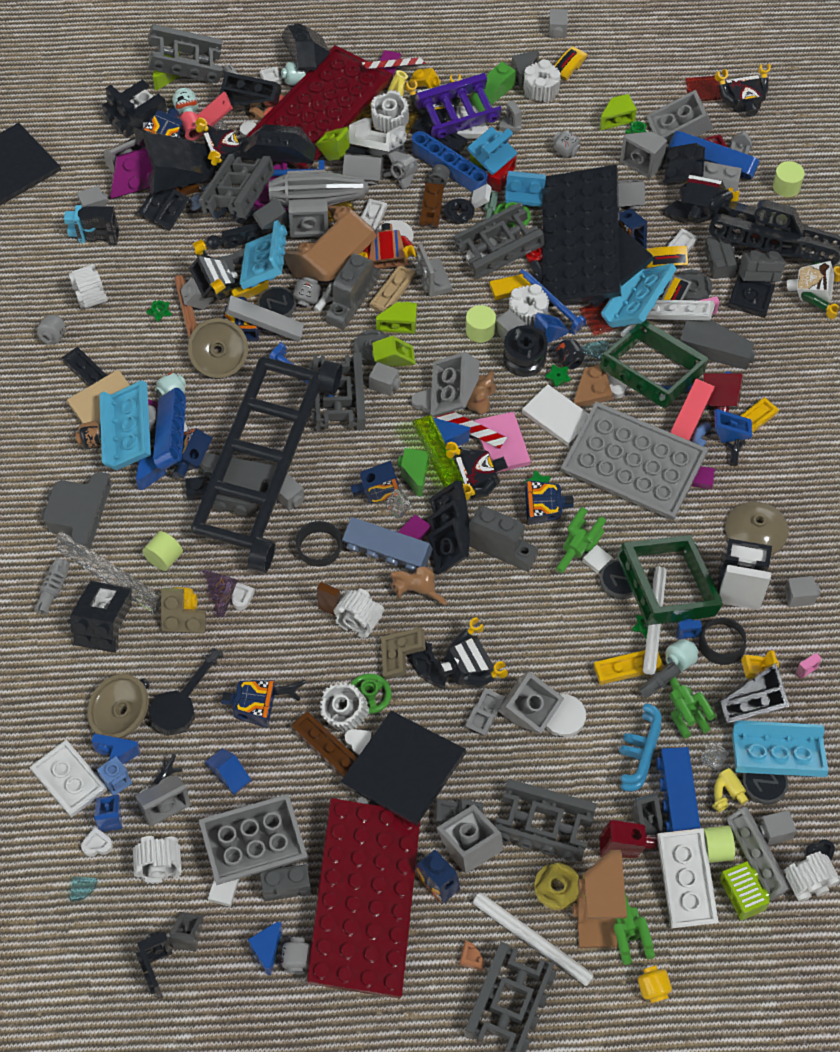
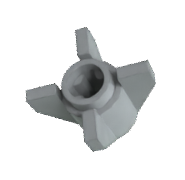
(402, 168)

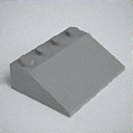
(252, 839)

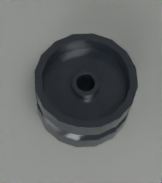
(525, 351)

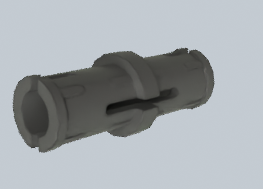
(659, 679)

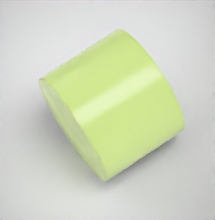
(788, 179)
(480, 323)
(162, 551)
(720, 843)

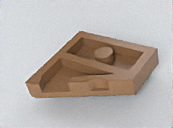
(593, 387)

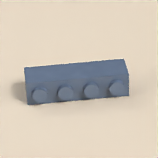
(386, 544)

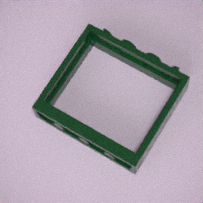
(666, 345)
(643, 593)

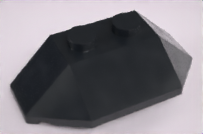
(305, 46)
(279, 143)

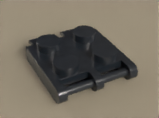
(683, 161)

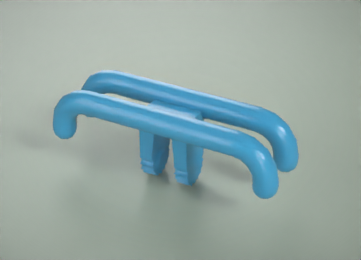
(636, 781)

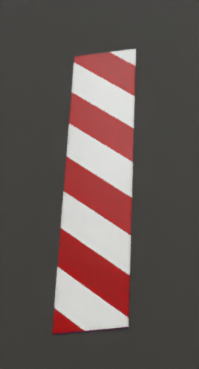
(390, 63)
(476, 430)

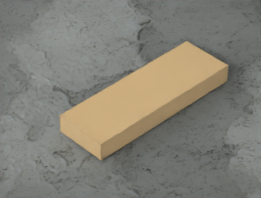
(392, 289)

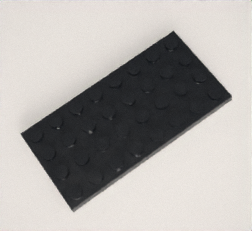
(582, 235)

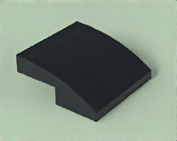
(164, 208)

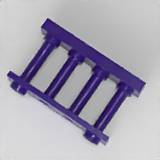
(459, 89)

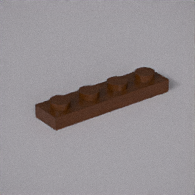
(324, 743)

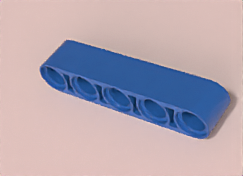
(719, 154)
(460, 168)
(169, 429)

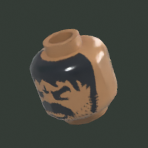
(89, 434)

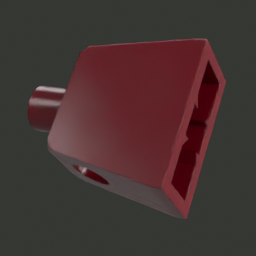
(726, 391)
(627, 837)

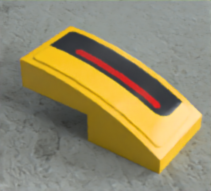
(570, 60)
(668, 255)

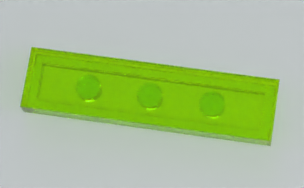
(435, 448)

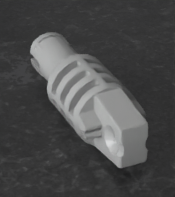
(52, 585)

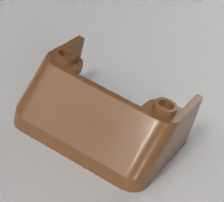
(332, 251)
(600, 902)

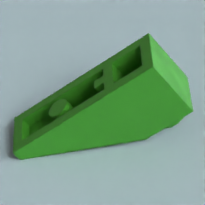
(498, 83)

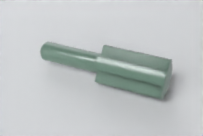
(491, 205)

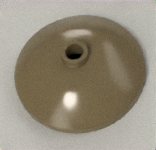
(218, 333)
(743, 525)
(111, 700)

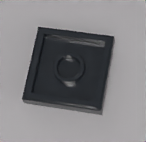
(751, 296)

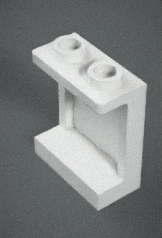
(362, 135)

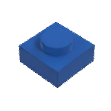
(688, 629)

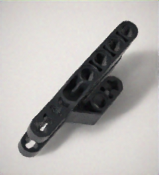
(790, 235)

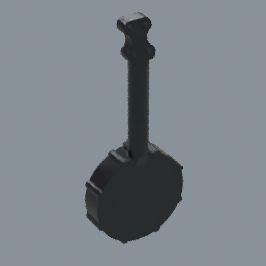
(173, 710)

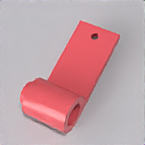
(212, 114)

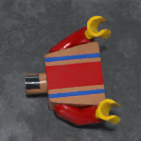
(389, 248)

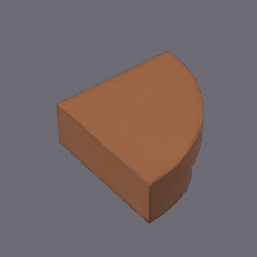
(471, 957)

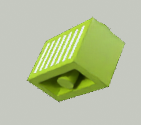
(744, 890)

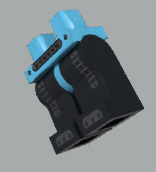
(93, 224)

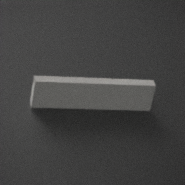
(264, 318)
(758, 853)

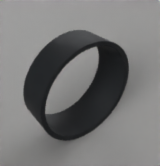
(318, 526)
(717, 658)

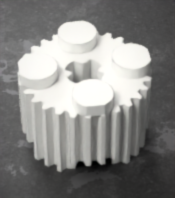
(541, 81)
(389, 111)
(87, 286)
(527, 302)
(358, 612)
(345, 718)
(157, 859)
(812, 876)

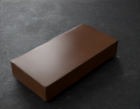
(327, 597)

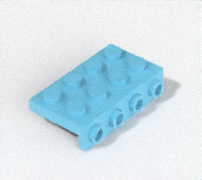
(264, 257)
(638, 296)
(125, 426)
(779, 748)

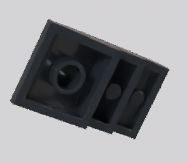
(449, 527)

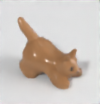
(479, 398)
(420, 581)

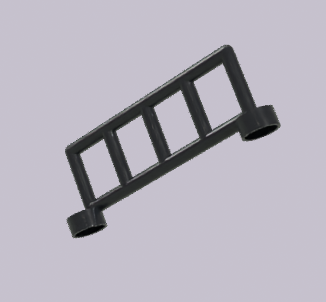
(263, 549)

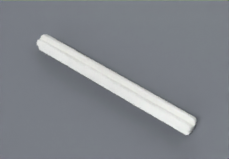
(654, 630)
(533, 939)

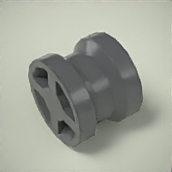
(439, 174)

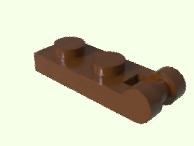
(431, 204)

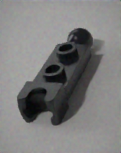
(237, 236)

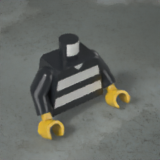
(211, 274)
(468, 660)

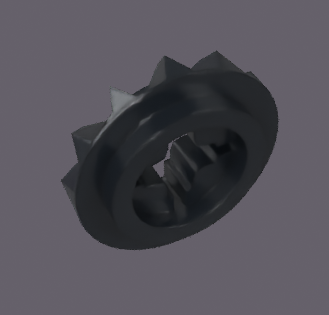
(453, 206)

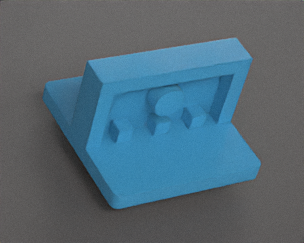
(493, 149)
(524, 188)

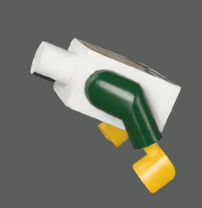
(816, 286)

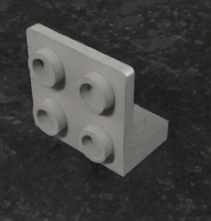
(432, 273)

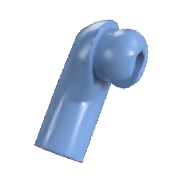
(699, 432)

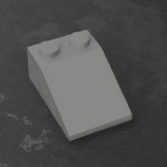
(682, 115)
(453, 383)

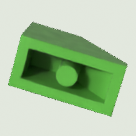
(414, 469)

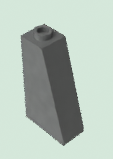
(718, 343)

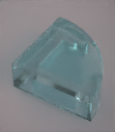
(596, 349)
(82, 888)

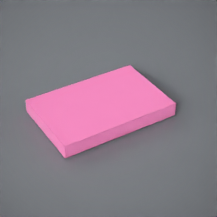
(514, 446)

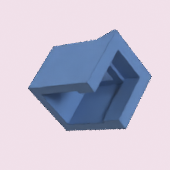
(114, 776)

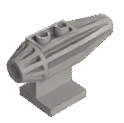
(309, 194)

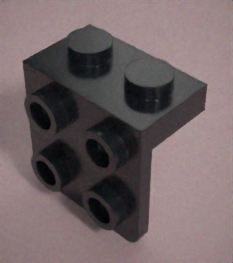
(150, 950)

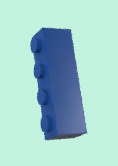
(678, 789)

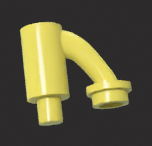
(398, 82)
(734, 787)

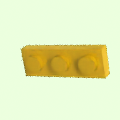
(622, 667)

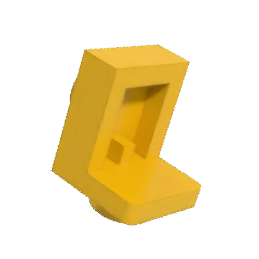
(426, 78)
(754, 664)

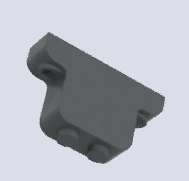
(351, 289)
(241, 473)
(77, 507)
(501, 538)

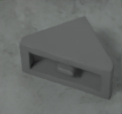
(520, 62)
(271, 212)
(648, 812)
(186, 931)

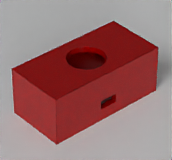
(496, 181)

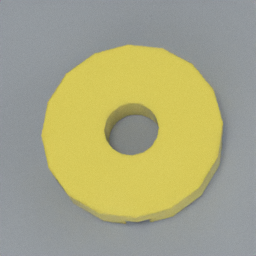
(556, 899)

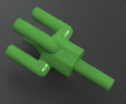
(580, 539)
(688, 706)
(630, 930)

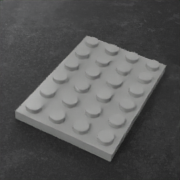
(634, 460)

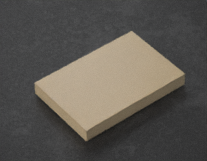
(86, 403)

